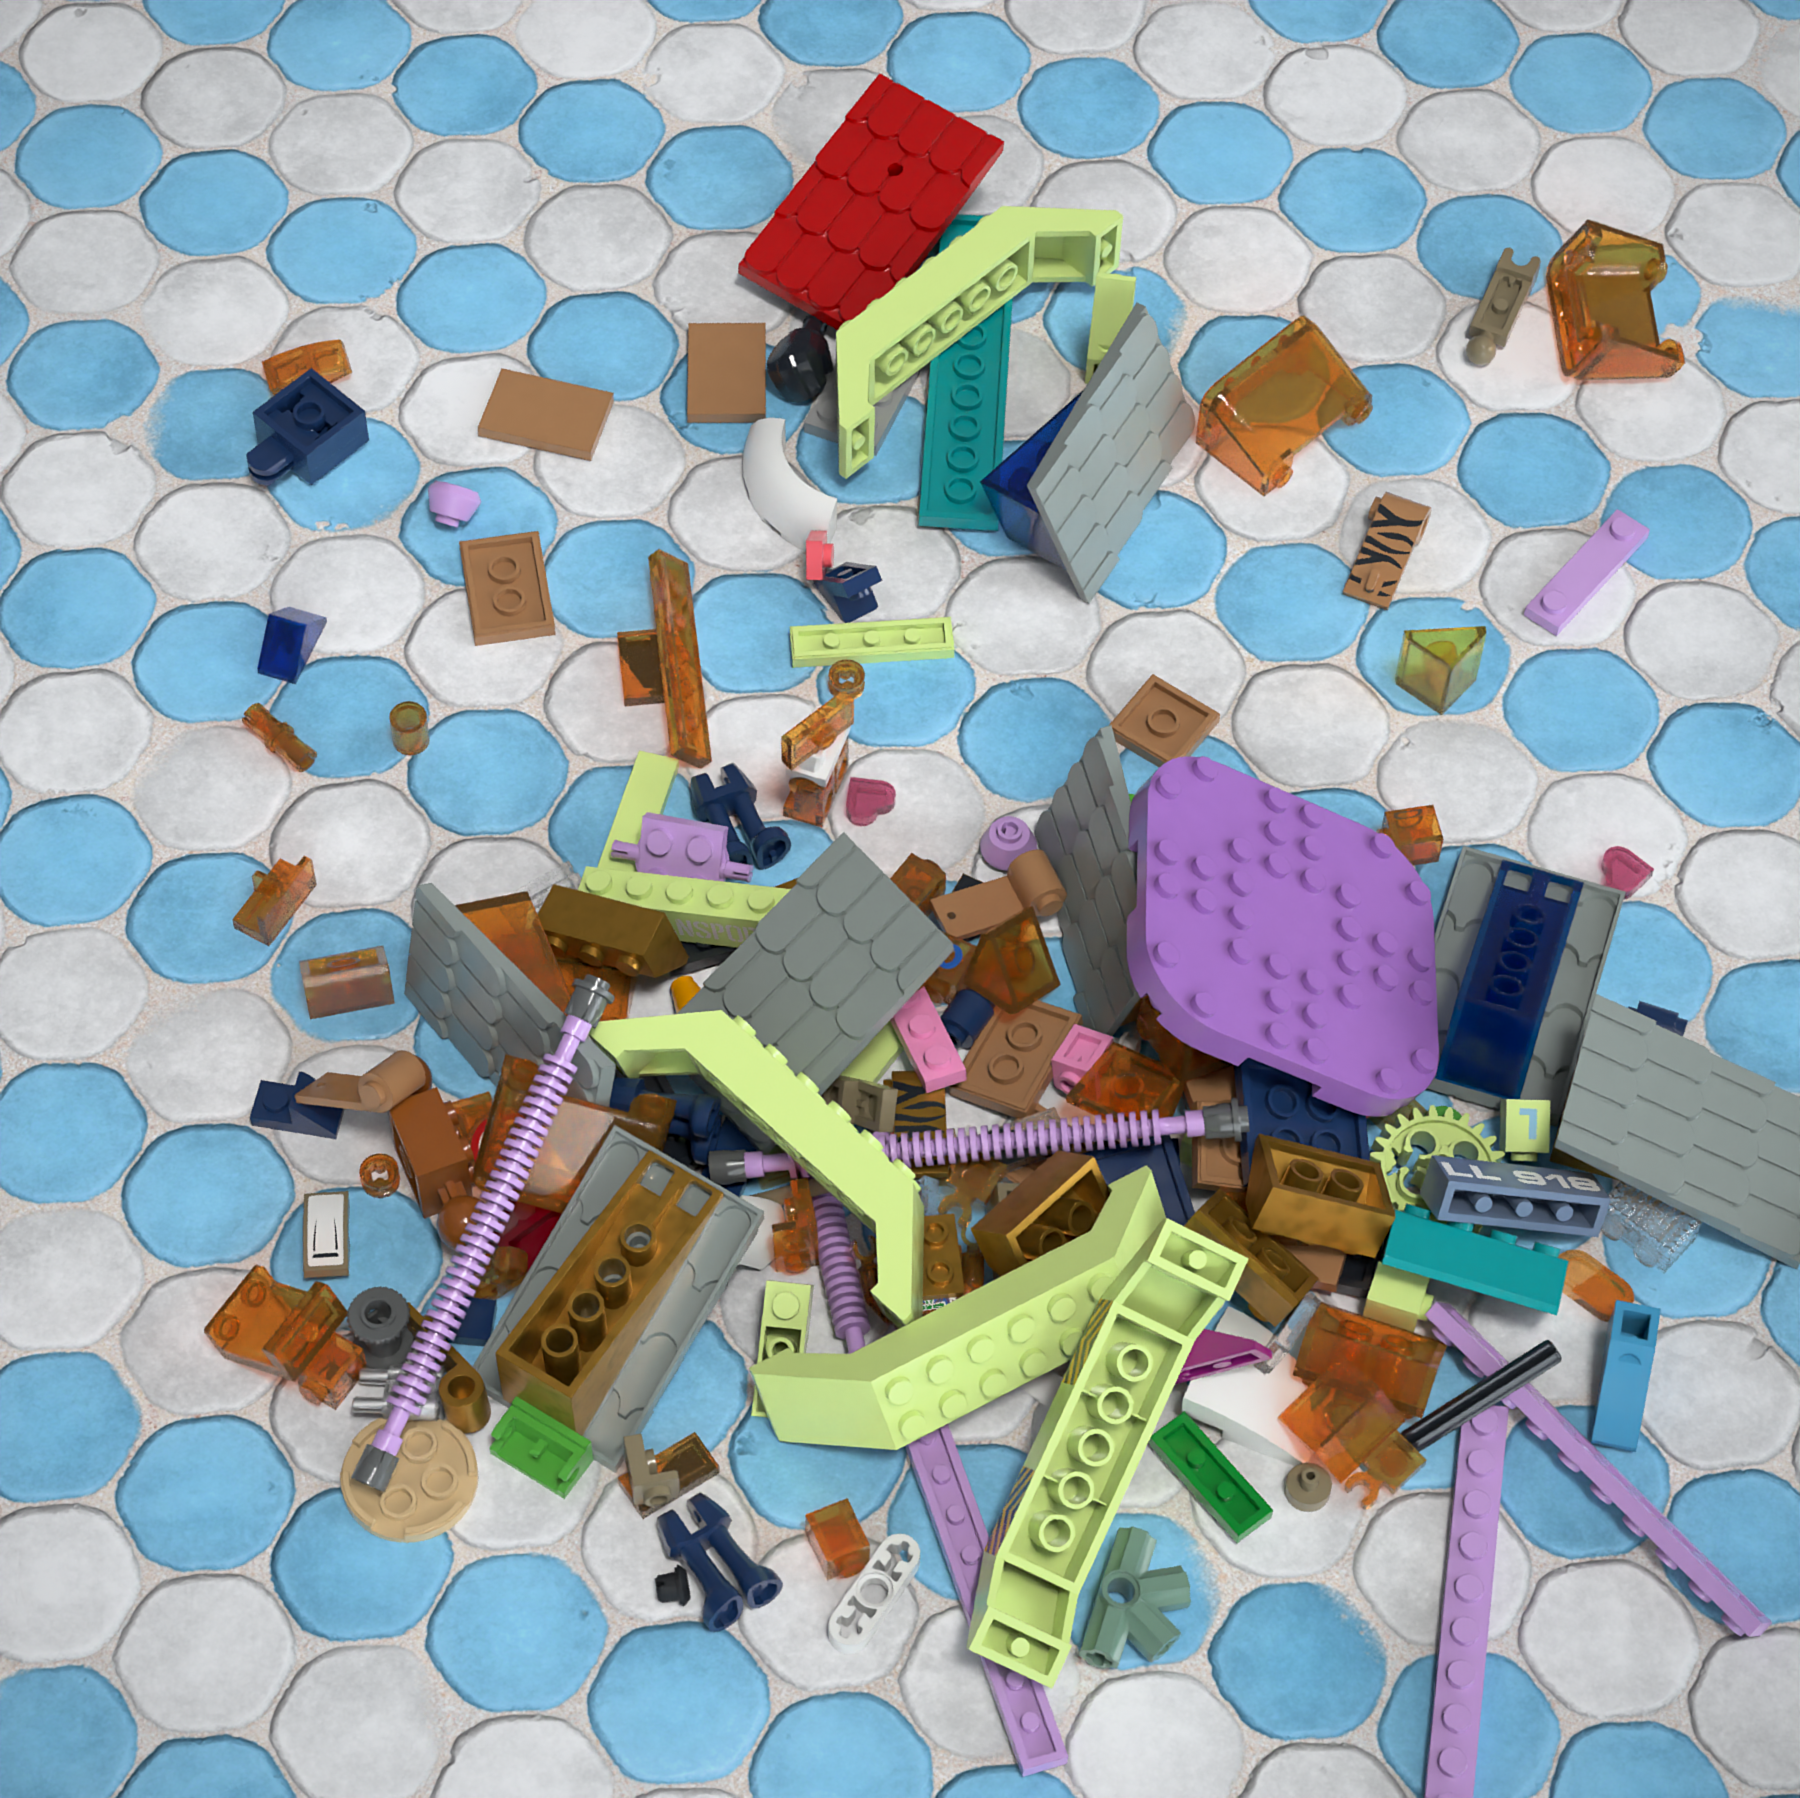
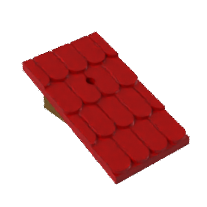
(870, 203)

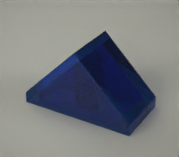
(289, 643)

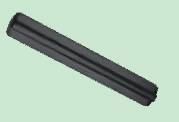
(1482, 1395)

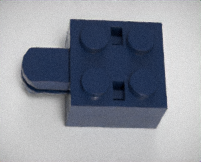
(305, 430)

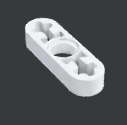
(866, 1626)

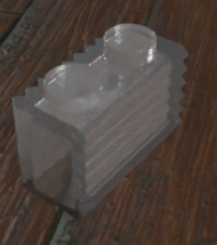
(1648, 1226)

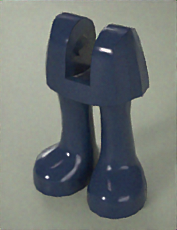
(738, 798)
(694, 1115)
(722, 1602)

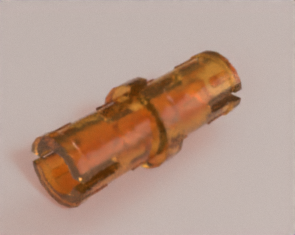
(279, 737)

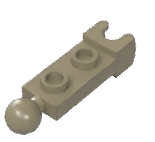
(1500, 307)

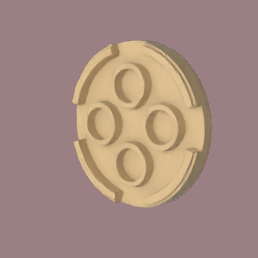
(427, 1489)

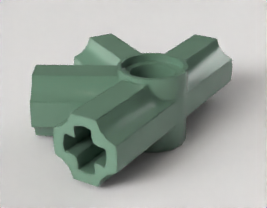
(1147, 1597)

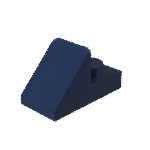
(849, 589)
(277, 1109)

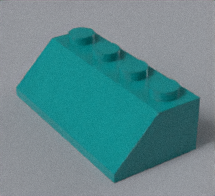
(1475, 1260)

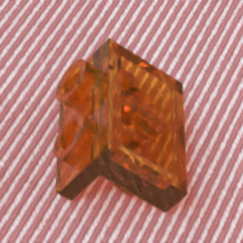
(796, 1238)

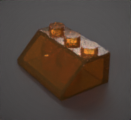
(1392, 1357)

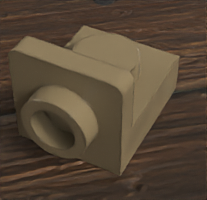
(645, 1482)

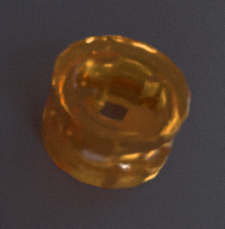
(846, 669)
(379, 1163)

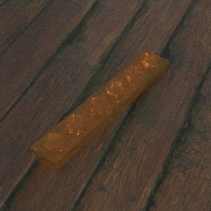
(679, 659)

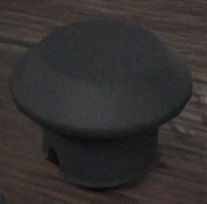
(673, 1586)

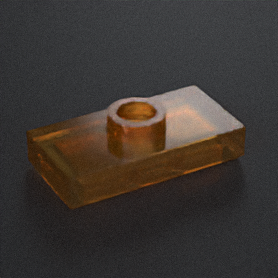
(817, 730)

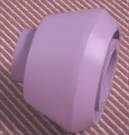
(452, 502)
(1005, 841)

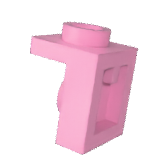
(1077, 1055)

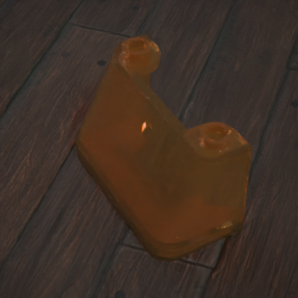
(1605, 306)
(1279, 404)
(572, 1139)

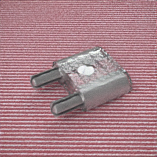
(387, 1377)

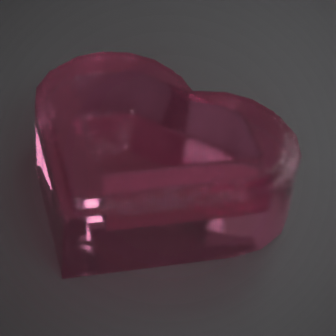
(868, 799)
(1625, 870)

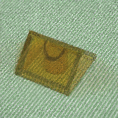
(1439, 664)

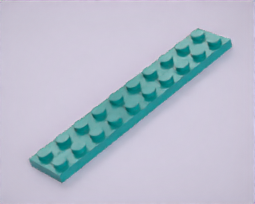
(965, 417)

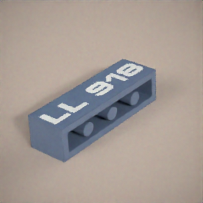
(1515, 1196)

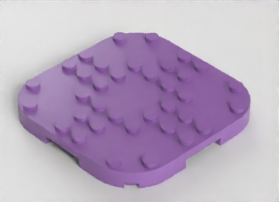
(1283, 936)

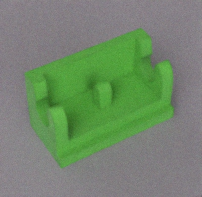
(541, 1447)

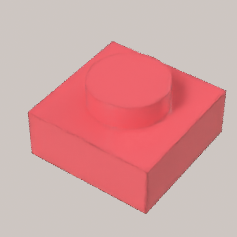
(818, 555)

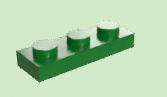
(1210, 1477)

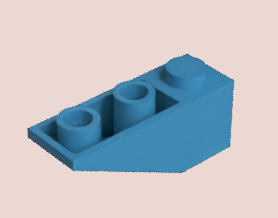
(1625, 1375)

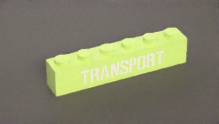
(695, 907)

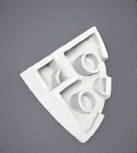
(1246, 1400)

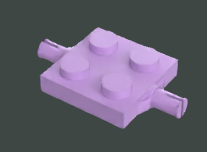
(682, 850)

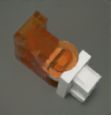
(817, 782)

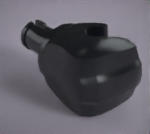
(801, 361)

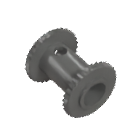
(383, 1331)

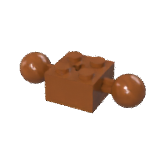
(435, 1159)

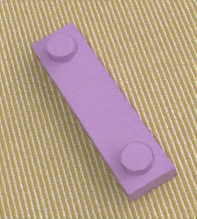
(1586, 572)

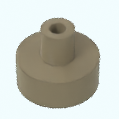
(1308, 1487)

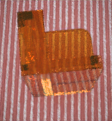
(275, 899)

